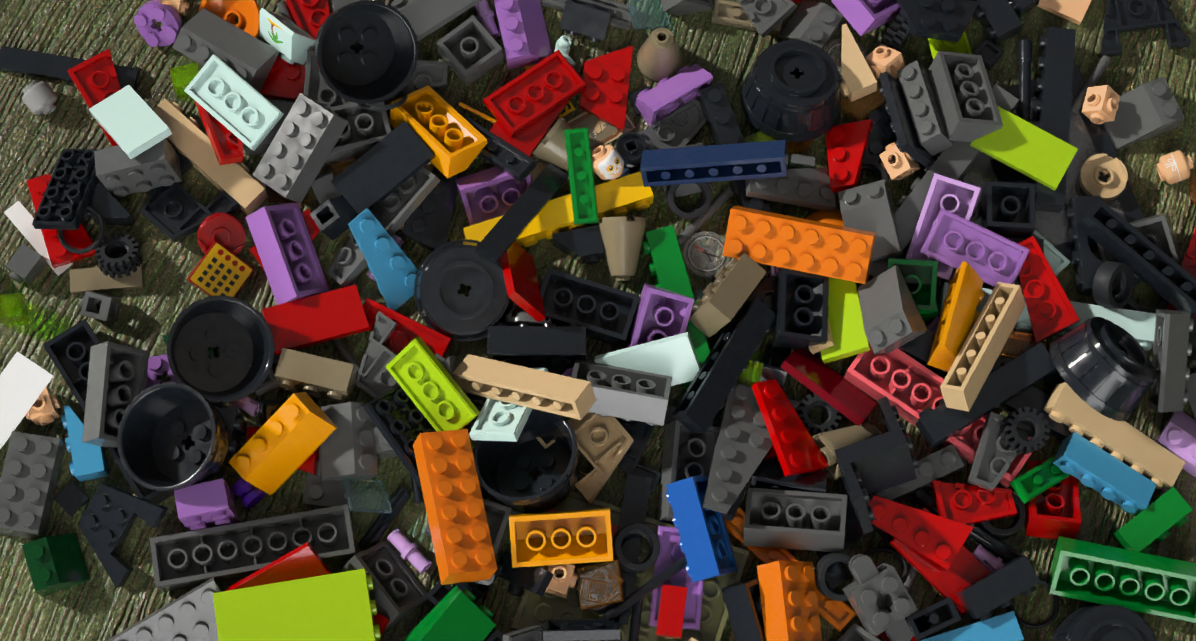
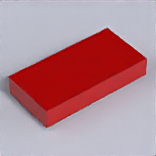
(671, 611)

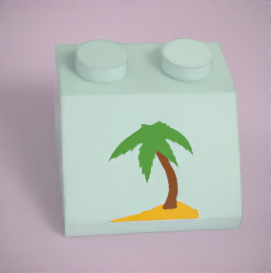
(285, 36)

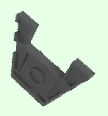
(372, 374)

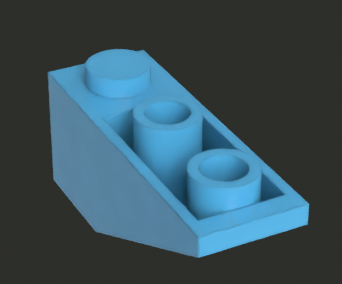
(87, 459)

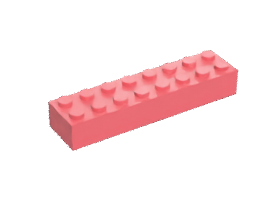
(912, 390)

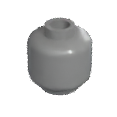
(39, 98)

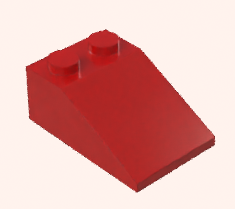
(1054, 511)

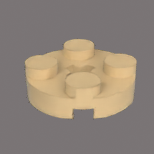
(1108, 166)

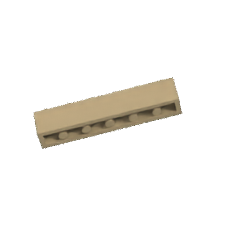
(197, 148)
(982, 346)
(525, 386)
(1114, 437)

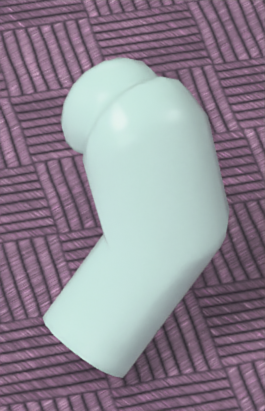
(563, 45)

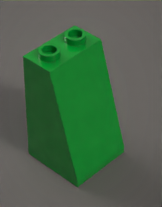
(454, 620)

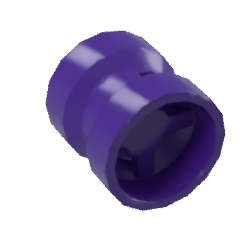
(248, 493)

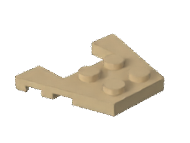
(603, 445)

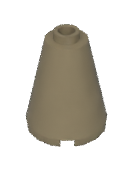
(660, 55)
(553, 146)
(622, 244)
(839, 438)

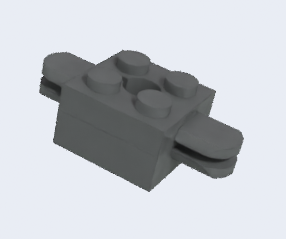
(880, 598)

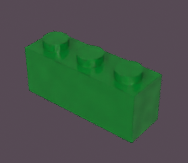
(1153, 522)

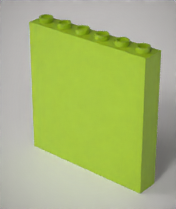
(300, 610)

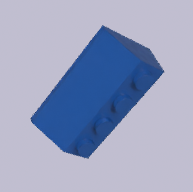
(701, 530)

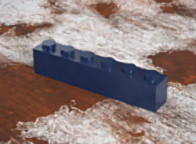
(714, 163)

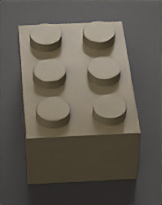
(726, 294)
(316, 376)

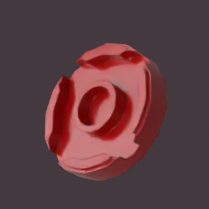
(223, 229)

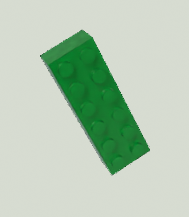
(1124, 579)

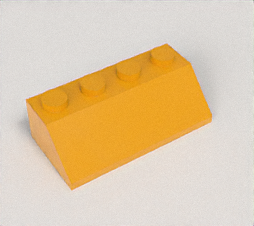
(441, 130)
(956, 316)
(283, 443)
(561, 537)

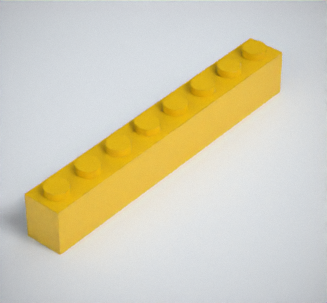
(612, 199)

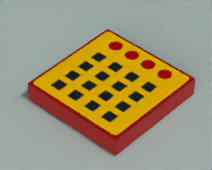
(220, 272)

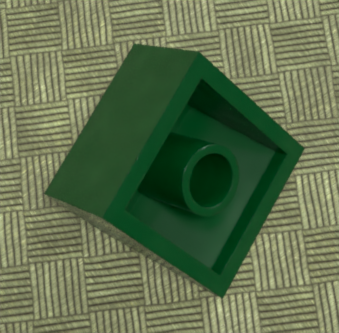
(920, 279)
(55, 563)

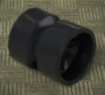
(630, 147)

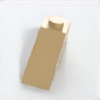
(856, 75)

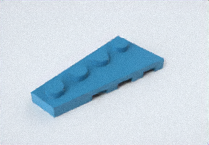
(385, 259)

